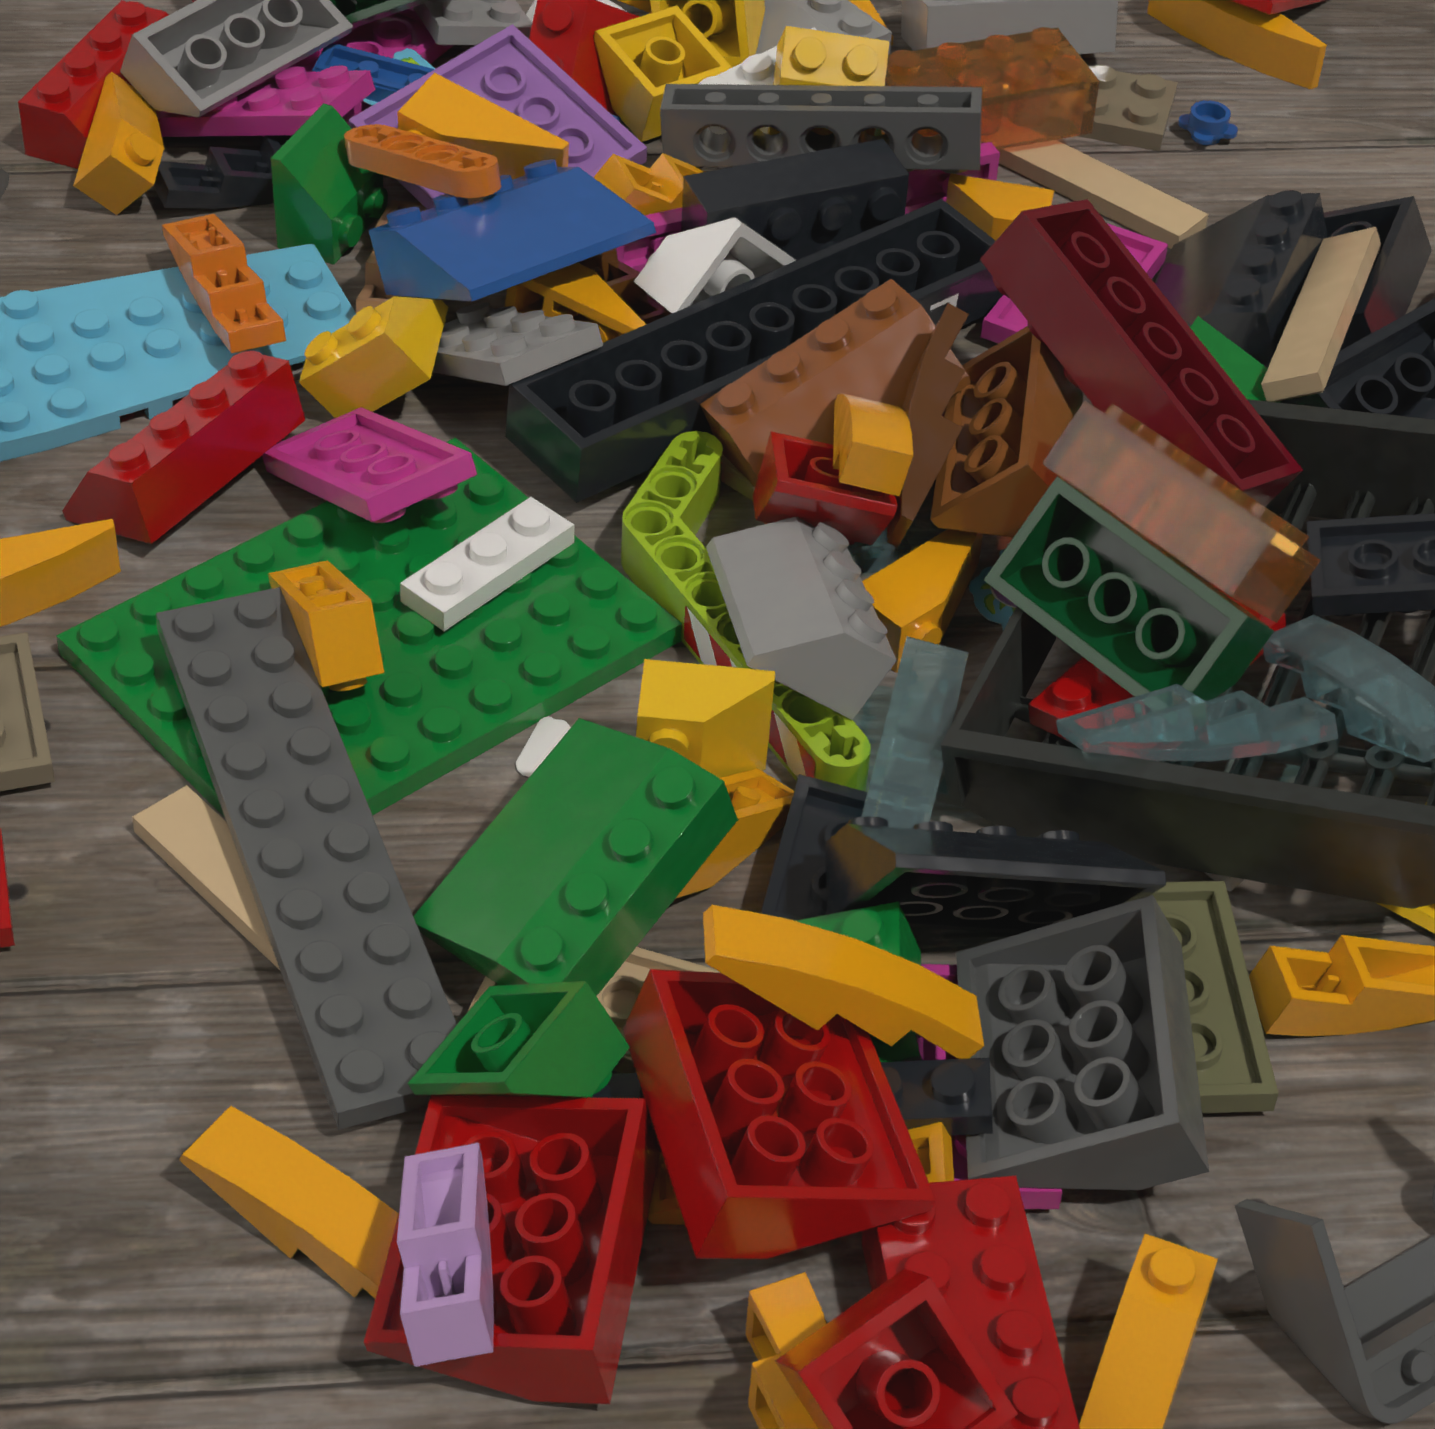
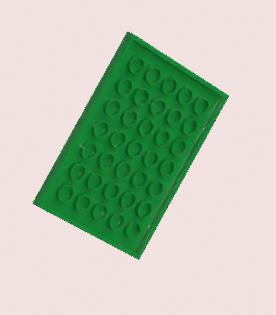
(440, 690)

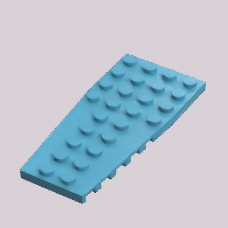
(137, 343)

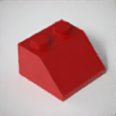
(567, 34)
(801, 482)
(896, 1365)

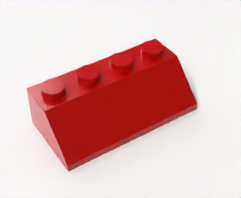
(63, 103)
(191, 449)

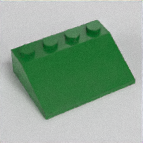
(580, 861)

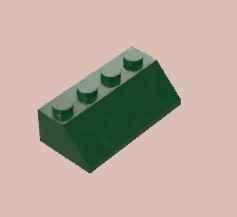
(1124, 599)

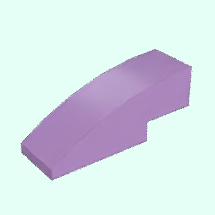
(446, 1256)

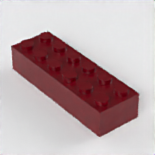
(1131, 344)

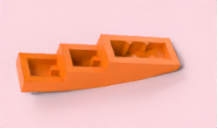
(223, 283)

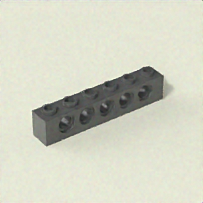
(843, 110)

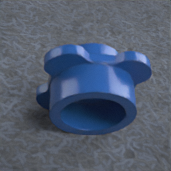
(1208, 122)

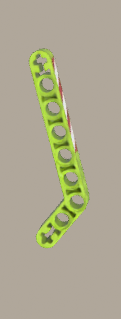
(677, 573)

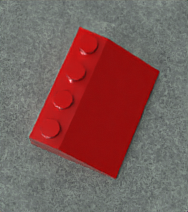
(766, 1121)
(566, 1239)

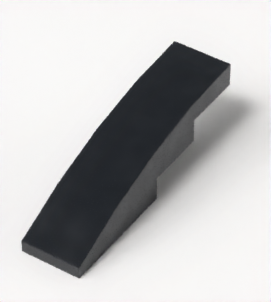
(225, 181)

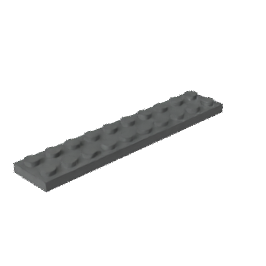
(309, 852)

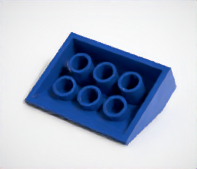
(503, 239)

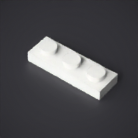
(487, 563)

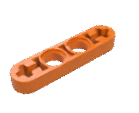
(423, 161)

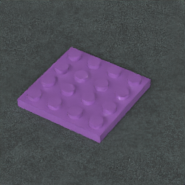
(529, 84)

